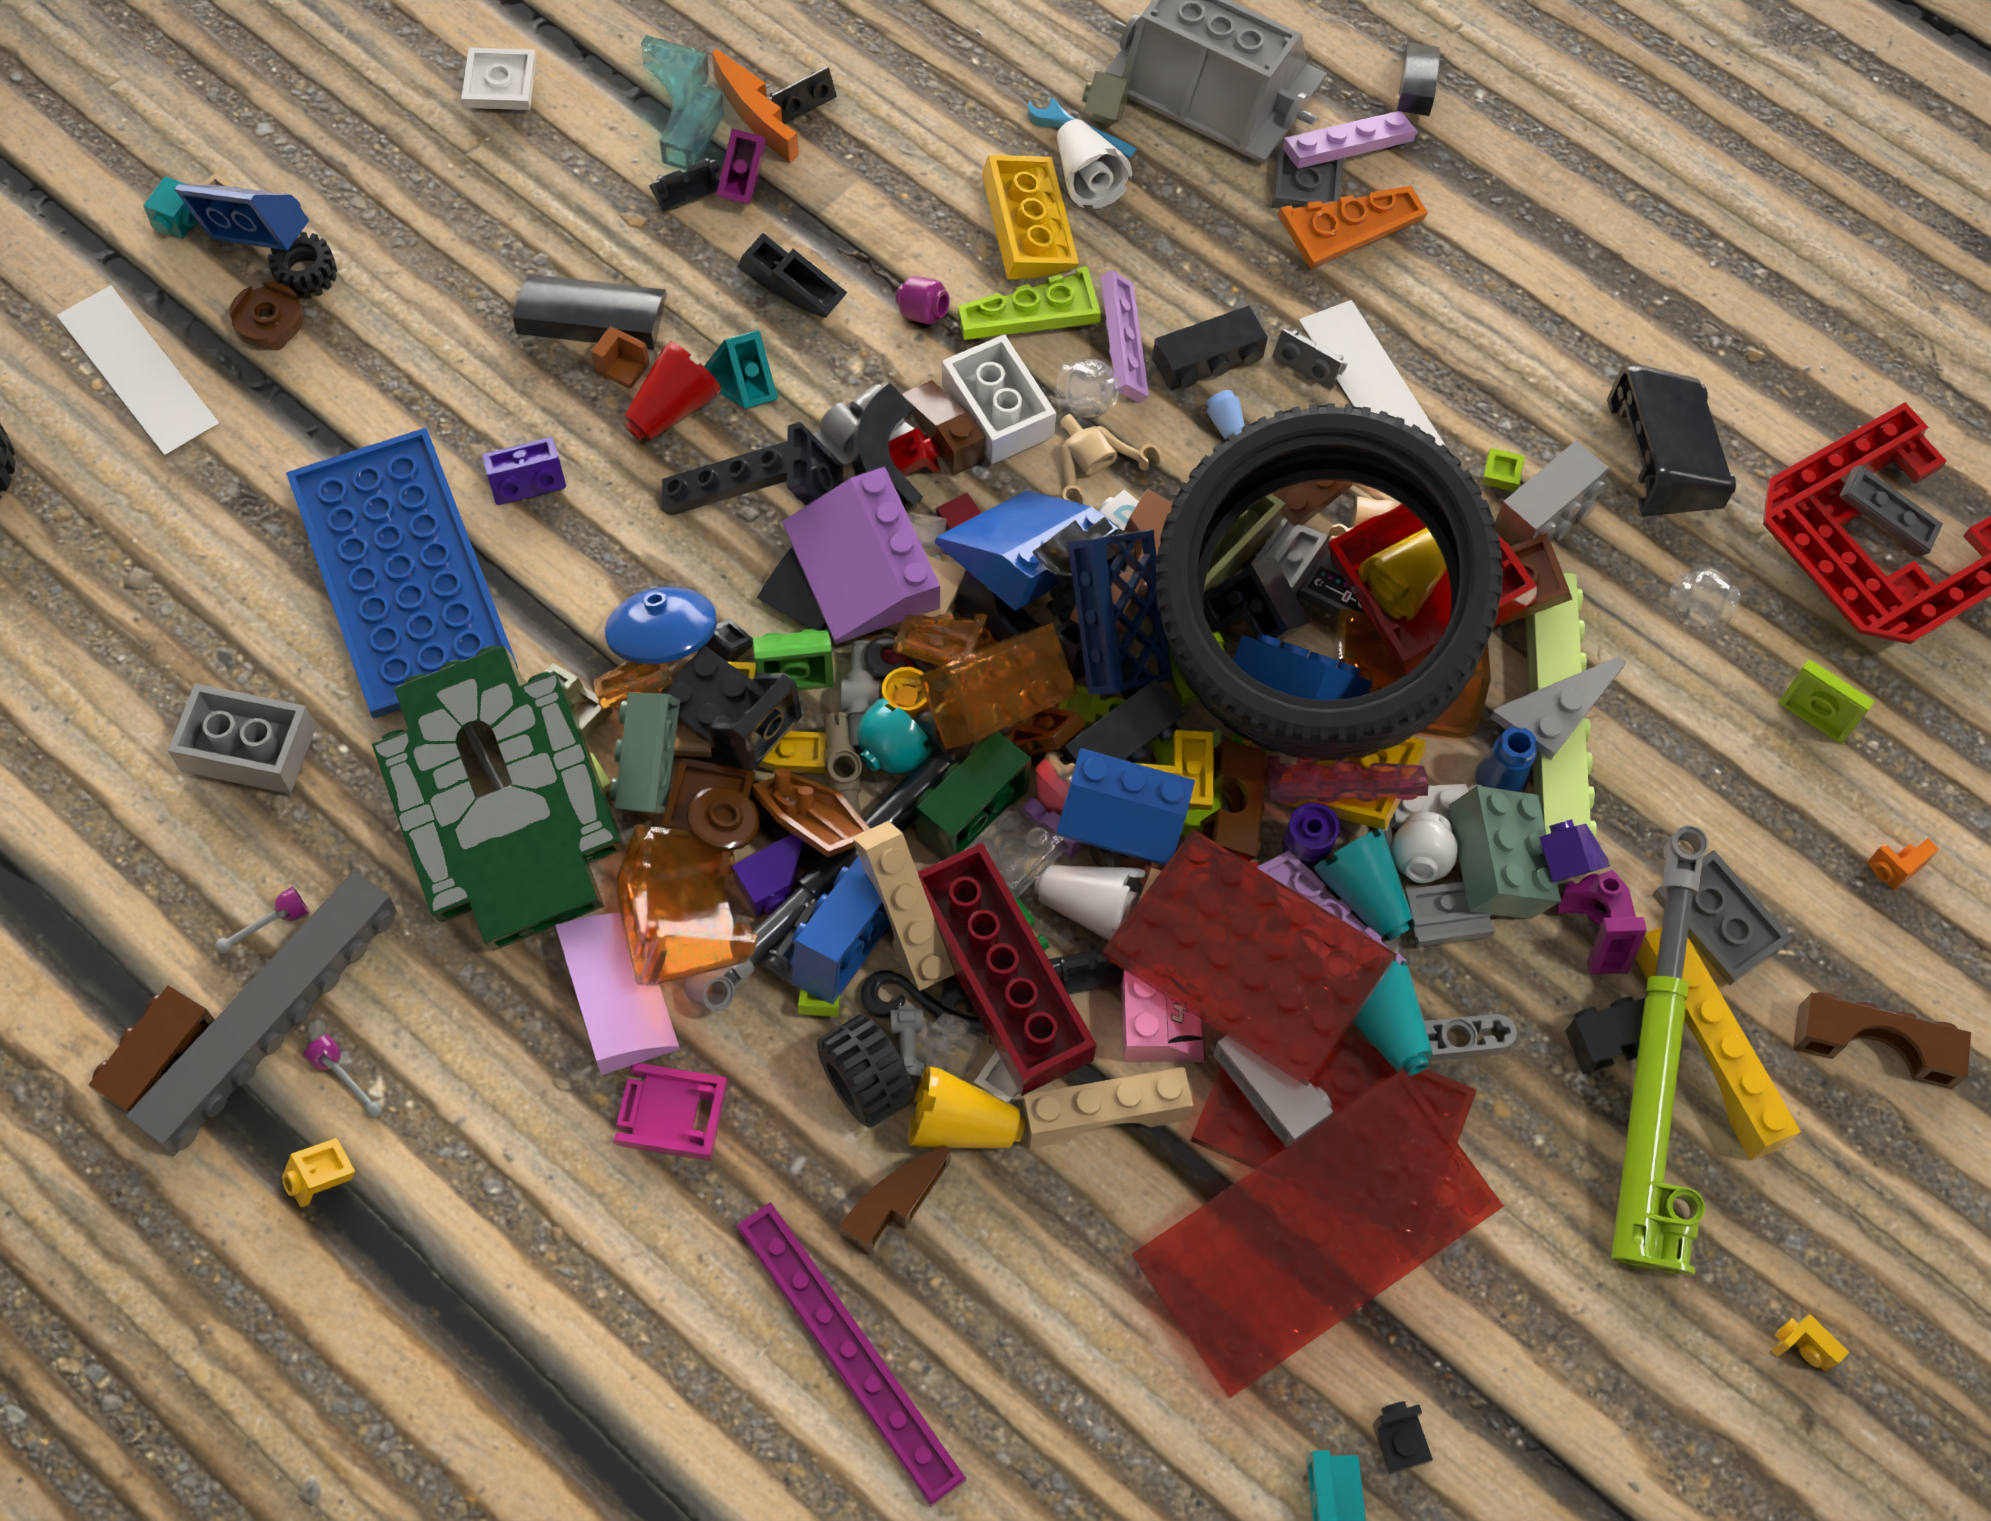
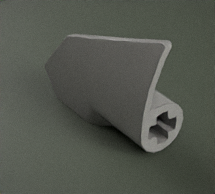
(840, 421)

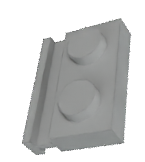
(1295, 550)
(1444, 915)

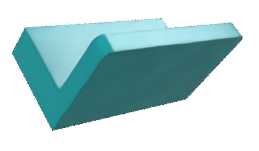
(1335, 1487)

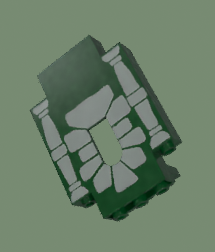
(516, 851)

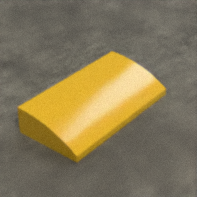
(1029, 216)

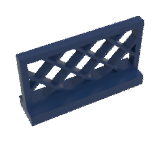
(1099, 614)

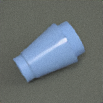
(1226, 413)

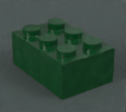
(972, 795)

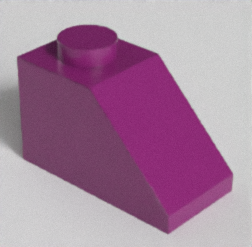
(741, 166)

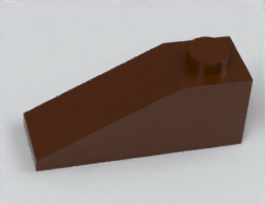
(950, 426)

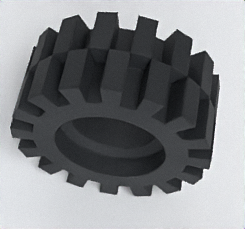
(310, 279)

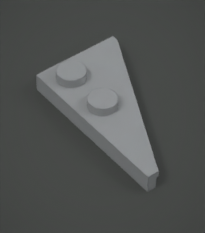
(1560, 707)

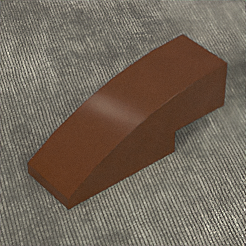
(894, 1199)

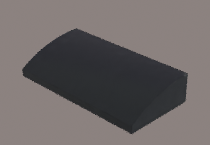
(587, 309)

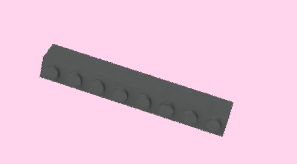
(262, 1014)

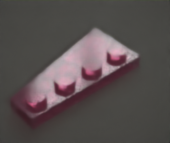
(1343, 780)

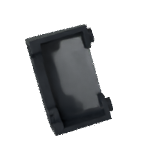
(1674, 440)

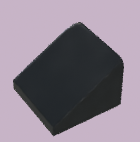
(729, 641)

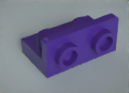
(524, 471)

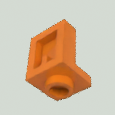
(1899, 868)

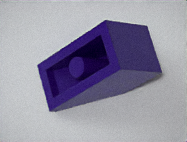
(1572, 851)
(770, 874)

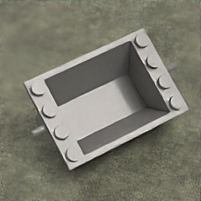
(1218, 71)

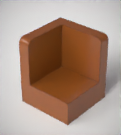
(620, 357)

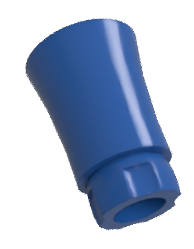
(1508, 761)

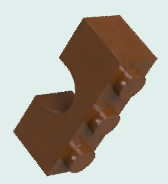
(1240, 778)

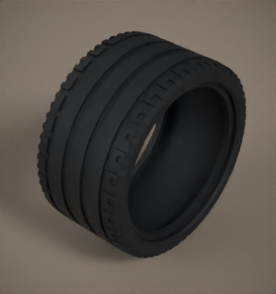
(1352, 448)

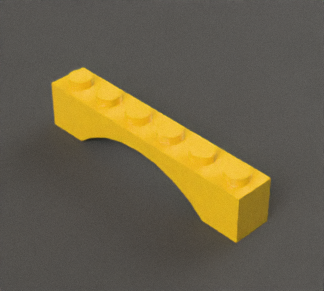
(1749, 1094)

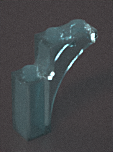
(695, 107)

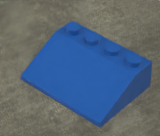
(1001, 542)

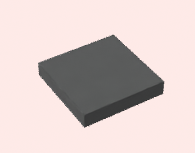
(1306, 184)

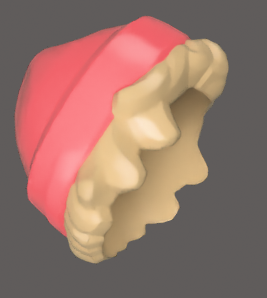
(1053, 780)

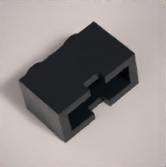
(1606, 1034)

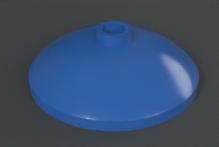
(660, 625)

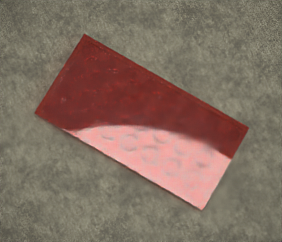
(1316, 1233)

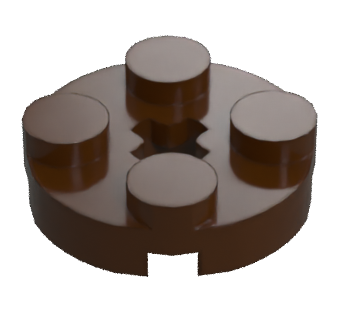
(268, 332)

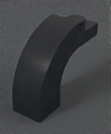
(871, 441)

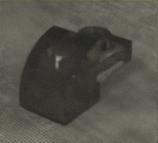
(1055, 551)

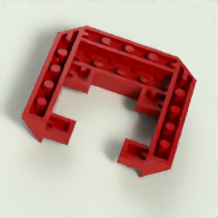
(1808, 520)

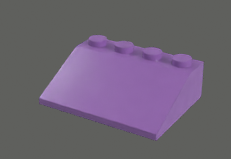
(862, 557)

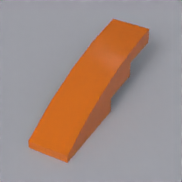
(750, 101)

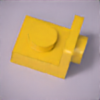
(316, 1170)
(1815, 1343)

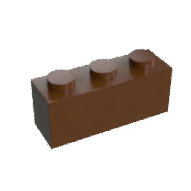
(150, 1048)

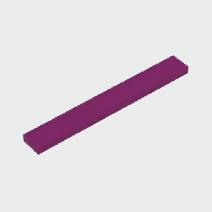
(851, 1355)

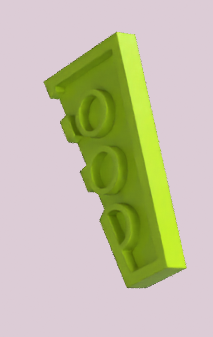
(1044, 307)

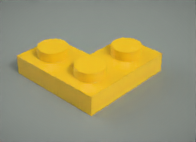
(1195, 761)

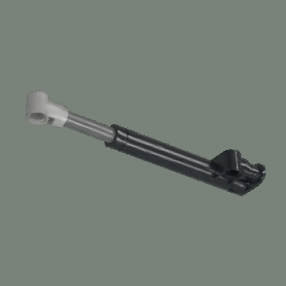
(896, 807)

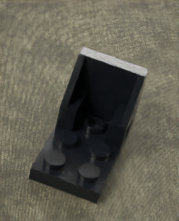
(731, 710)

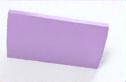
(622, 1018)

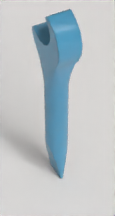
(1056, 117)

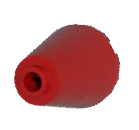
(669, 393)

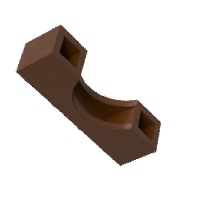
(1932, 1051)

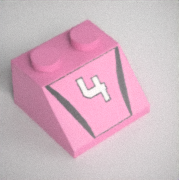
(1157, 1026)

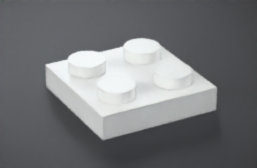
(499, 78)

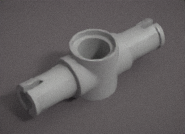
(858, 691)

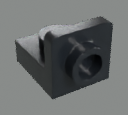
(1401, 1437)

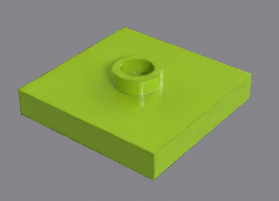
(1825, 701)

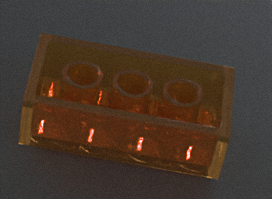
(998, 686)

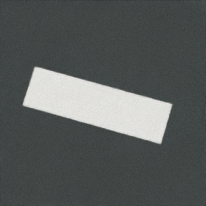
(138, 370)
(1370, 375)

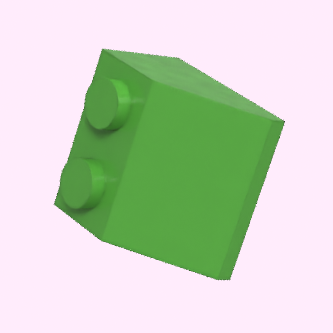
(800, 655)

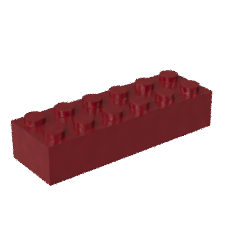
(1005, 971)

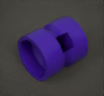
(1311, 833)

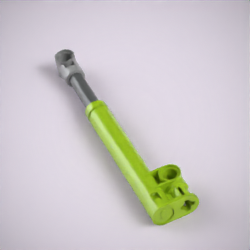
(1646, 1225)

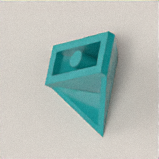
(743, 370)

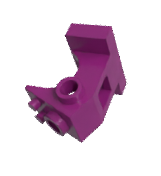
(1619, 927)

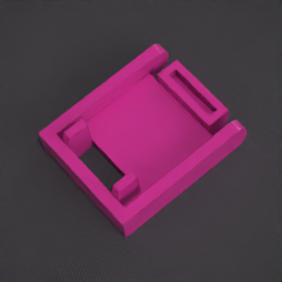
(665, 1111)

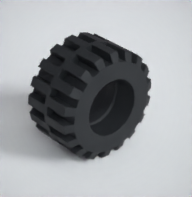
(865, 1070)

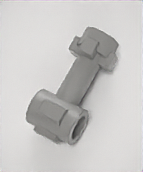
(908, 1022)

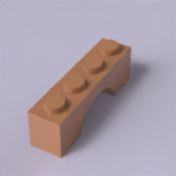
(1147, 515)

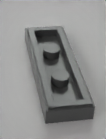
(1891, 510)

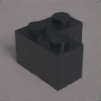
(1261, 598)

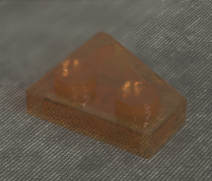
(939, 637)
(631, 677)

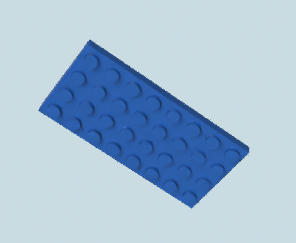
(396, 563)

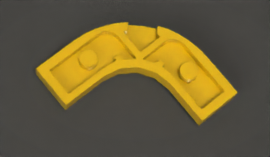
(796, 750)

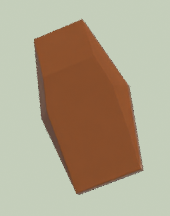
(810, 811)

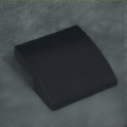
(791, 594)

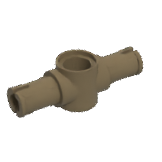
(842, 752)

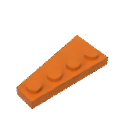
(1342, 226)

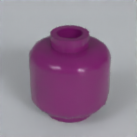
(922, 300)

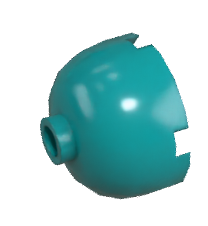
(891, 740)

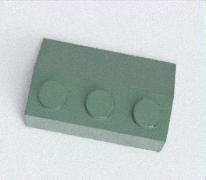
(645, 752)

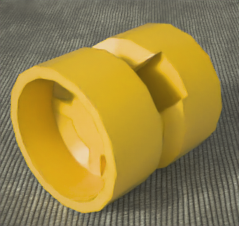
(904, 691)

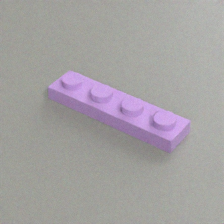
(1349, 139)
(1124, 336)

